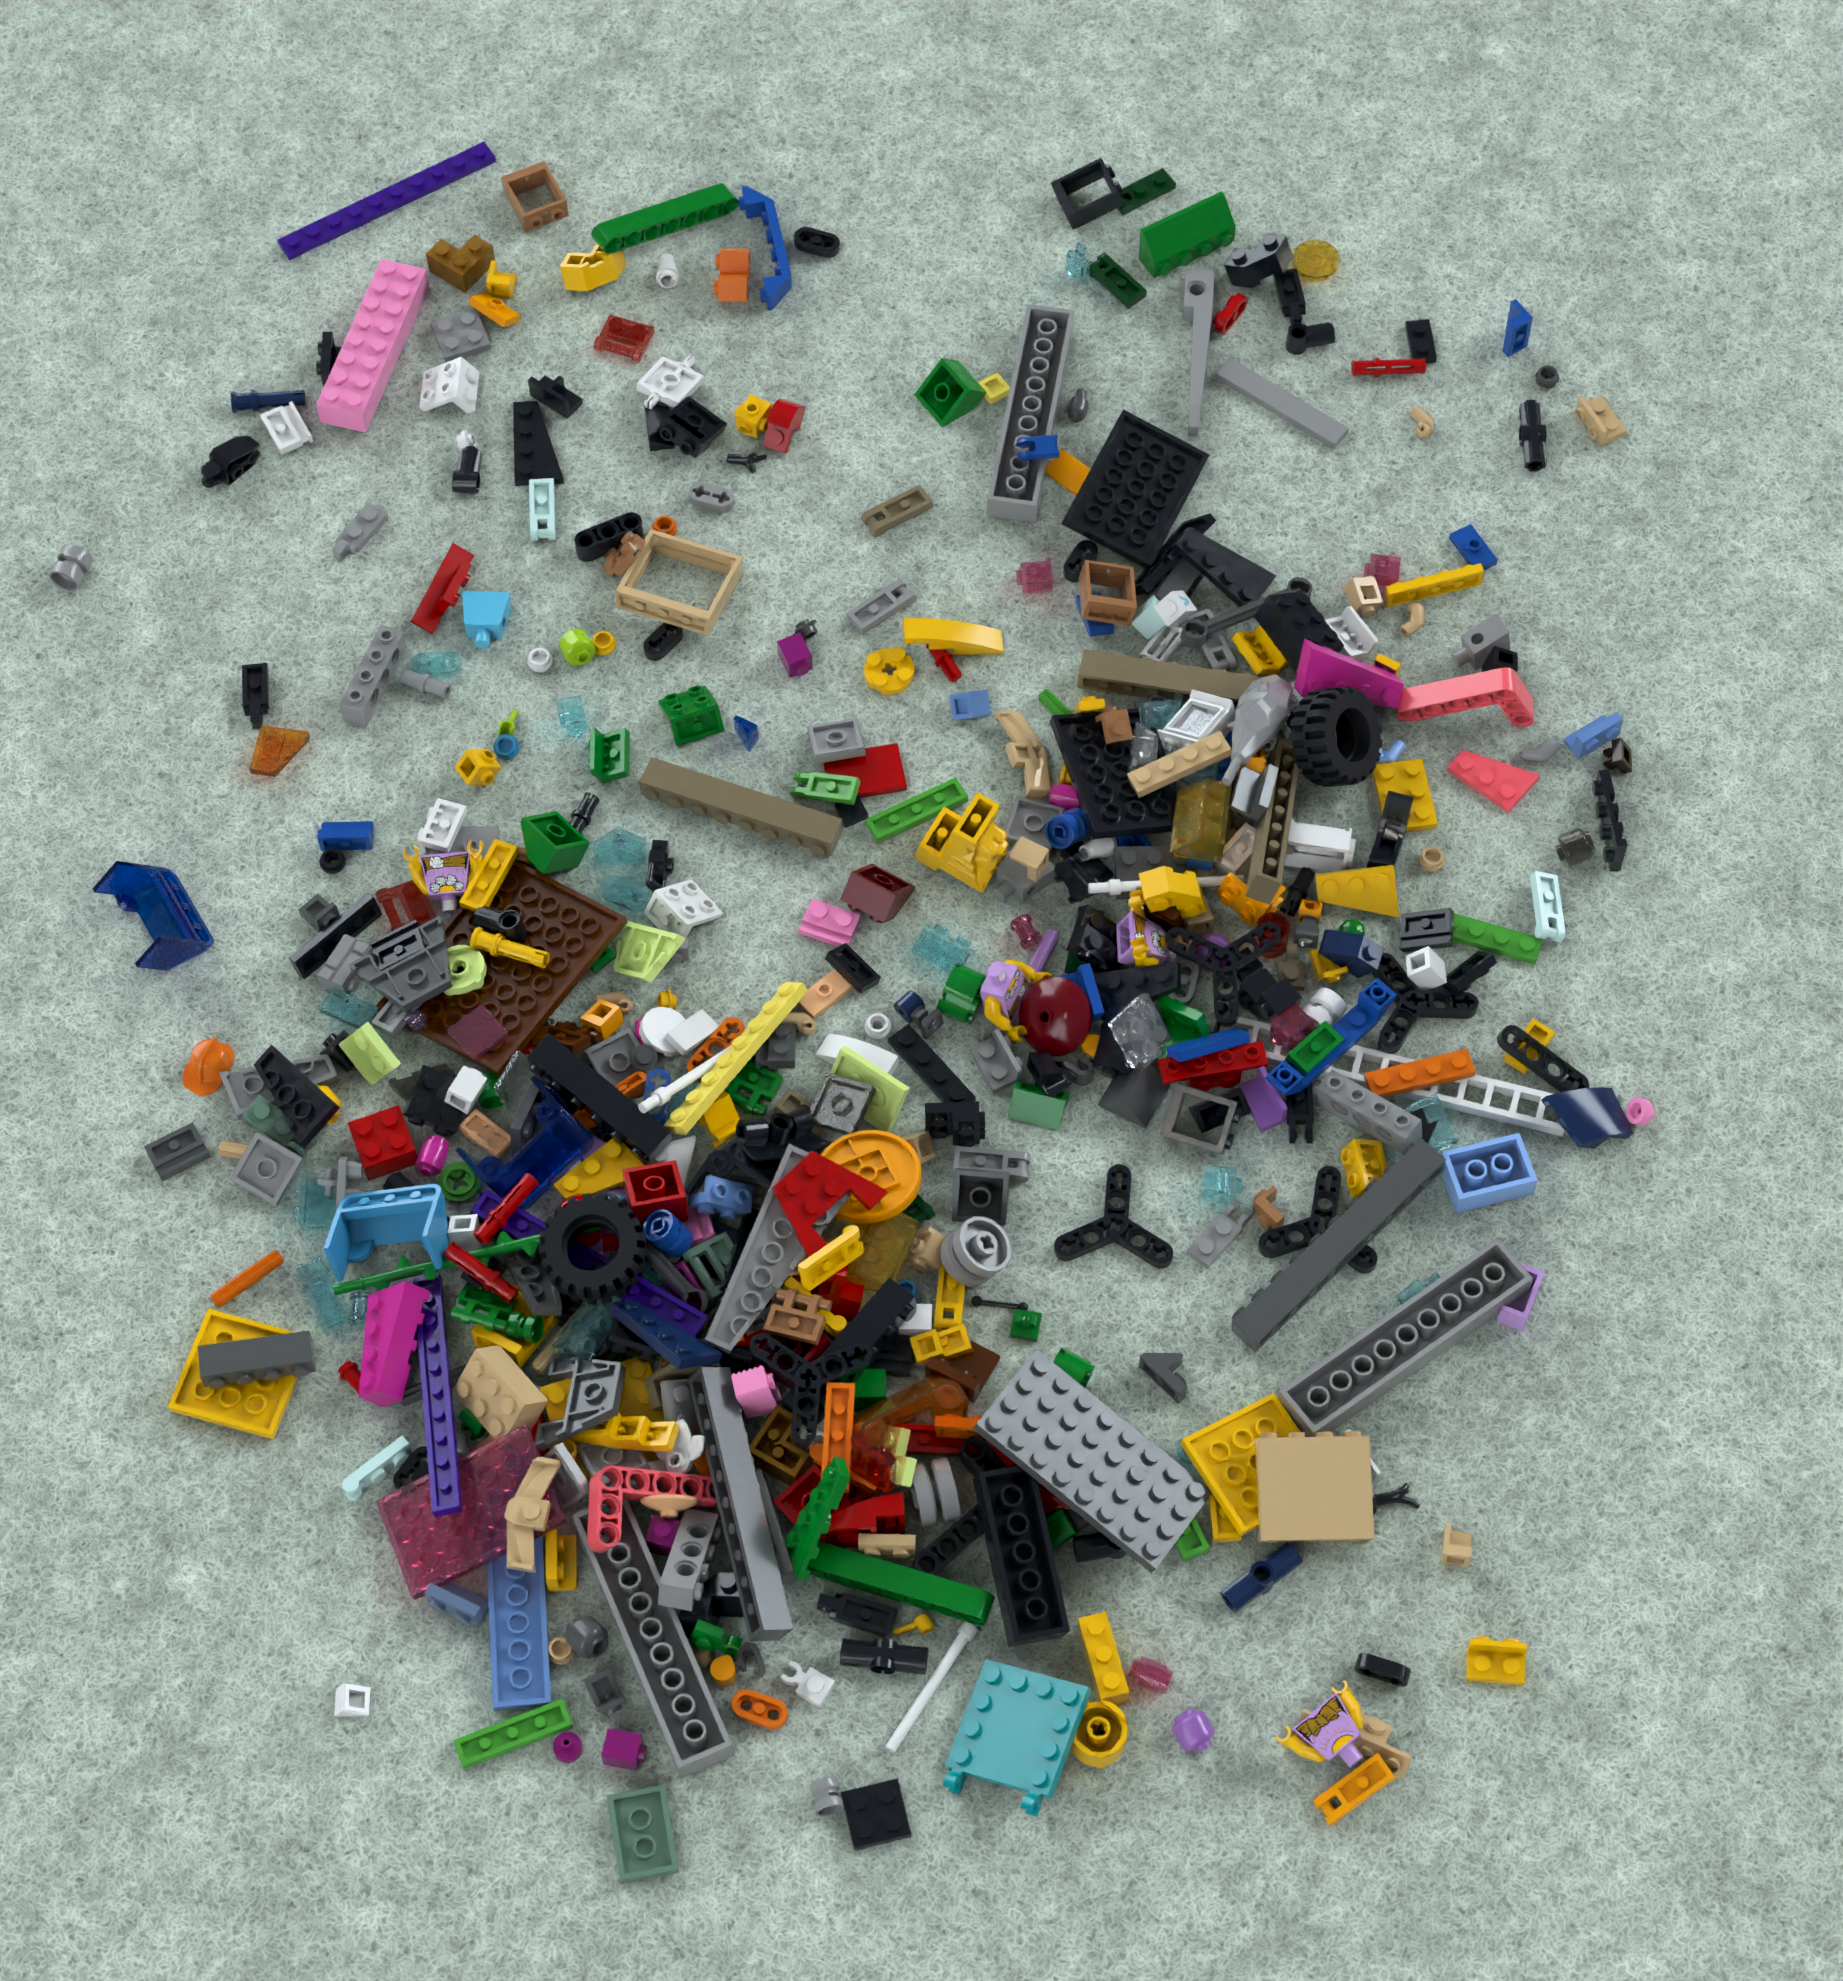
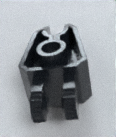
(230, 461)

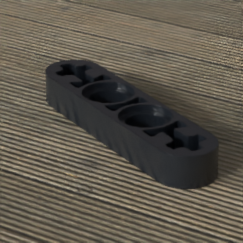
(1545, 1057)

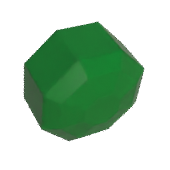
(1352, 926)

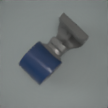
(912, 1008)

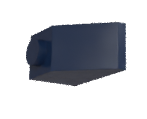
(1351, 950)

